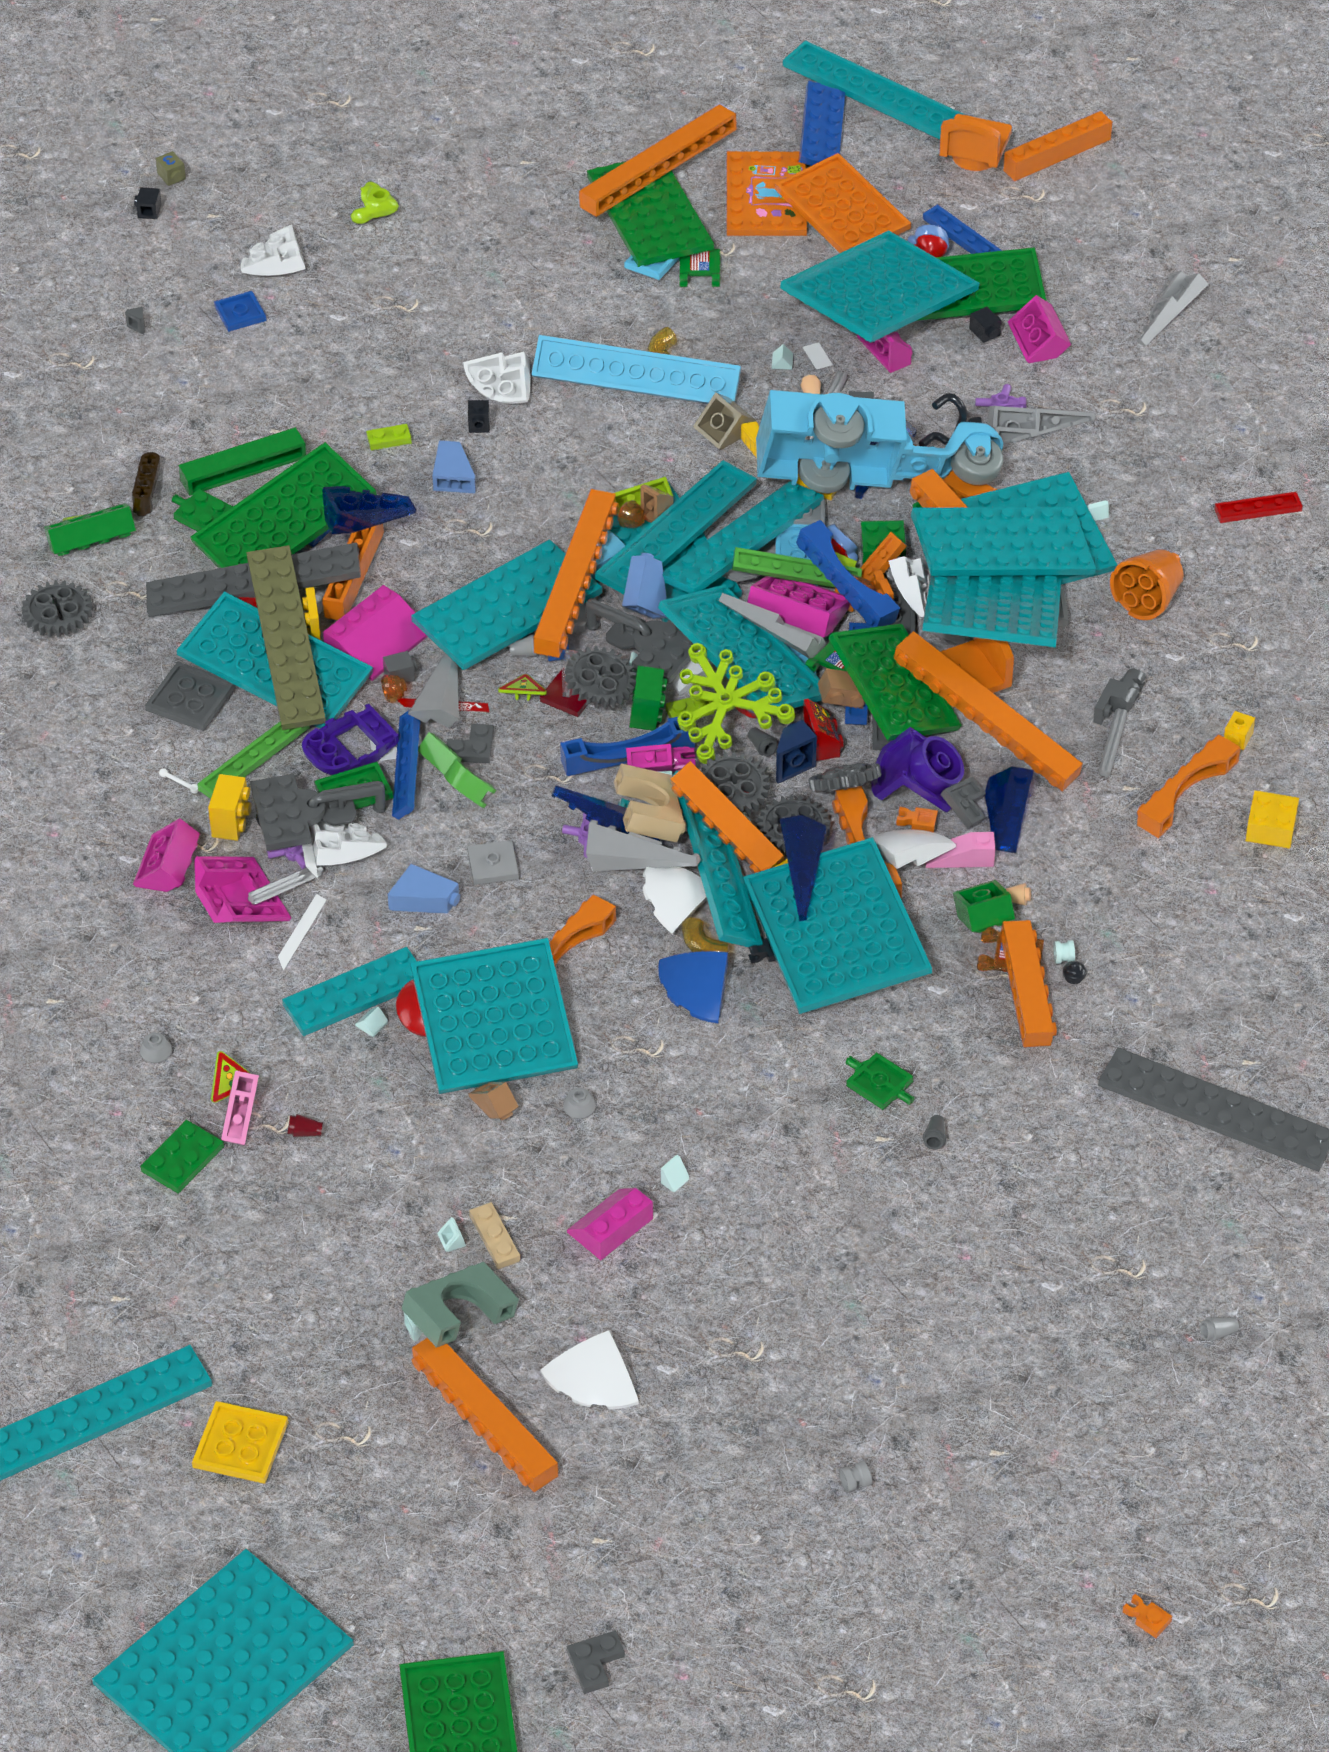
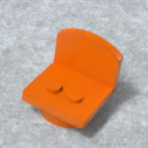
(974, 141)
(986, 661)

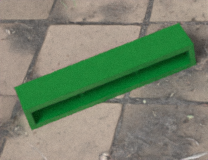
(242, 461)

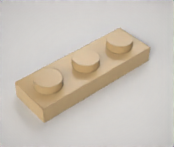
(494, 1235)

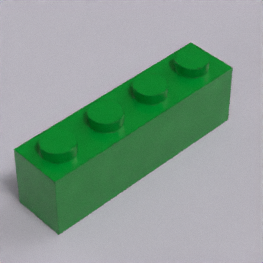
(90, 528)

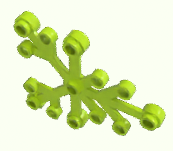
(715, 680)

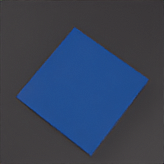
(240, 311)

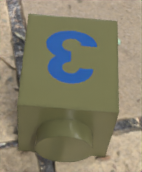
(170, 168)

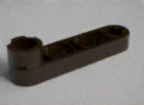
(143, 505)

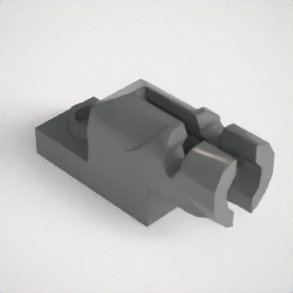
(1119, 694)

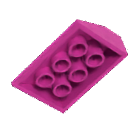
(800, 604)
(376, 629)

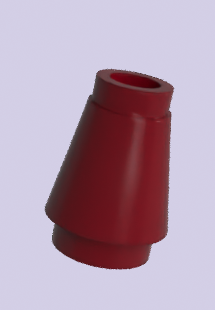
(304, 1127)

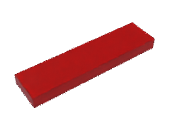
(1258, 507)

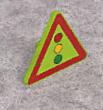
(523, 685)
(223, 1076)

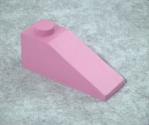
(971, 850)
(239, 1107)

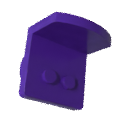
(920, 765)

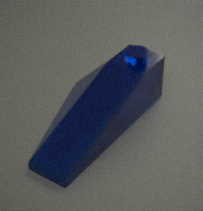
(355, 511)
(1007, 805)

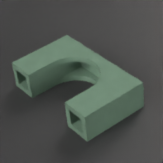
(475, 1284)

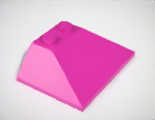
(225, 887)

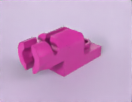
(660, 757)

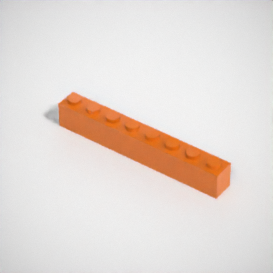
(485, 1414)

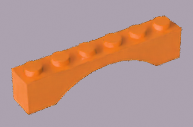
(1214, 760)
(852, 812)
(590, 921)

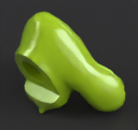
(377, 203)

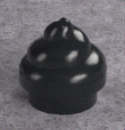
(1074, 972)

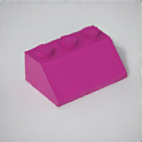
(1039, 331)
(890, 351)
(167, 857)
(613, 1221)

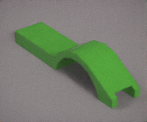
(454, 771)

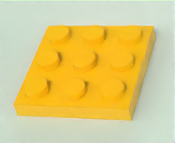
(240, 1442)

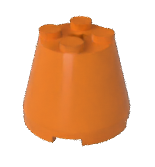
(1147, 583)

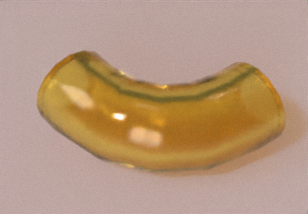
(662, 341)
(696, 938)

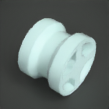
(1063, 951)

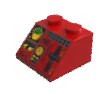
(825, 729)

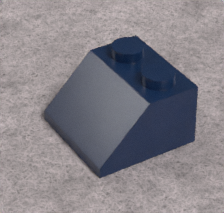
(795, 751)

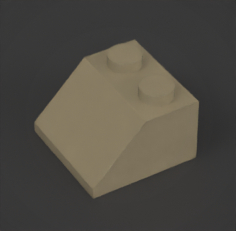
(722, 421)

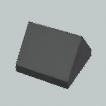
(135, 319)

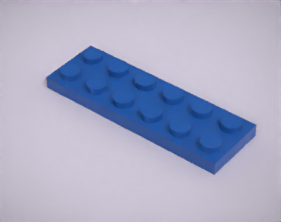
(821, 123)

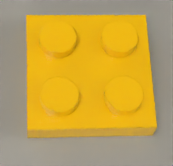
(311, 617)

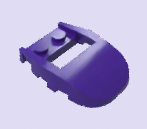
(332, 757)

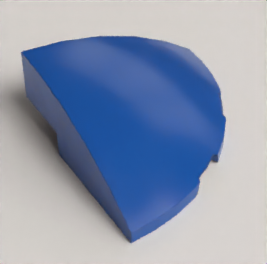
(696, 982)

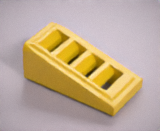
(748, 435)

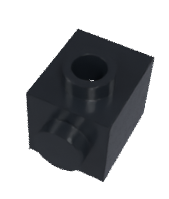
(148, 203)
(985, 324)
(478, 416)

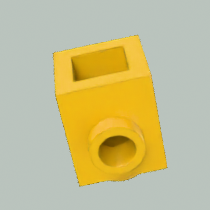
(1240, 733)

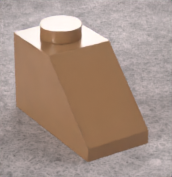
(654, 502)
(495, 1100)

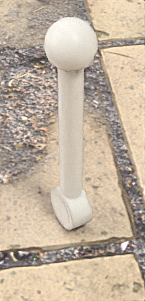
(193, 788)

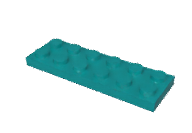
(350, 992)

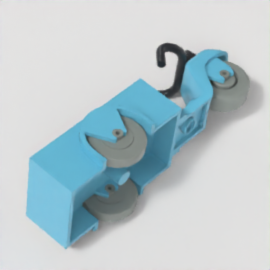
(842, 439)

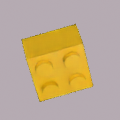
(229, 807)
(1272, 819)

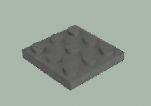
(190, 696)

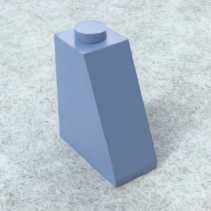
(452, 469)
(645, 586)
(423, 892)

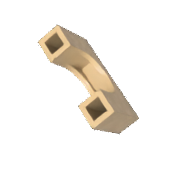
(658, 820)

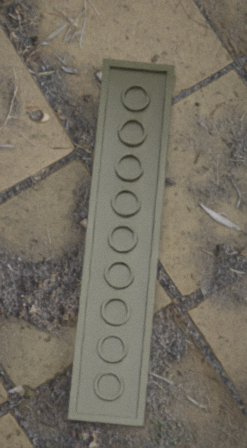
(285, 638)

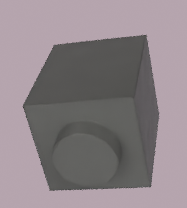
(400, 665)

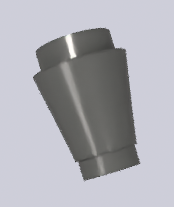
(763, 742)
(935, 1134)

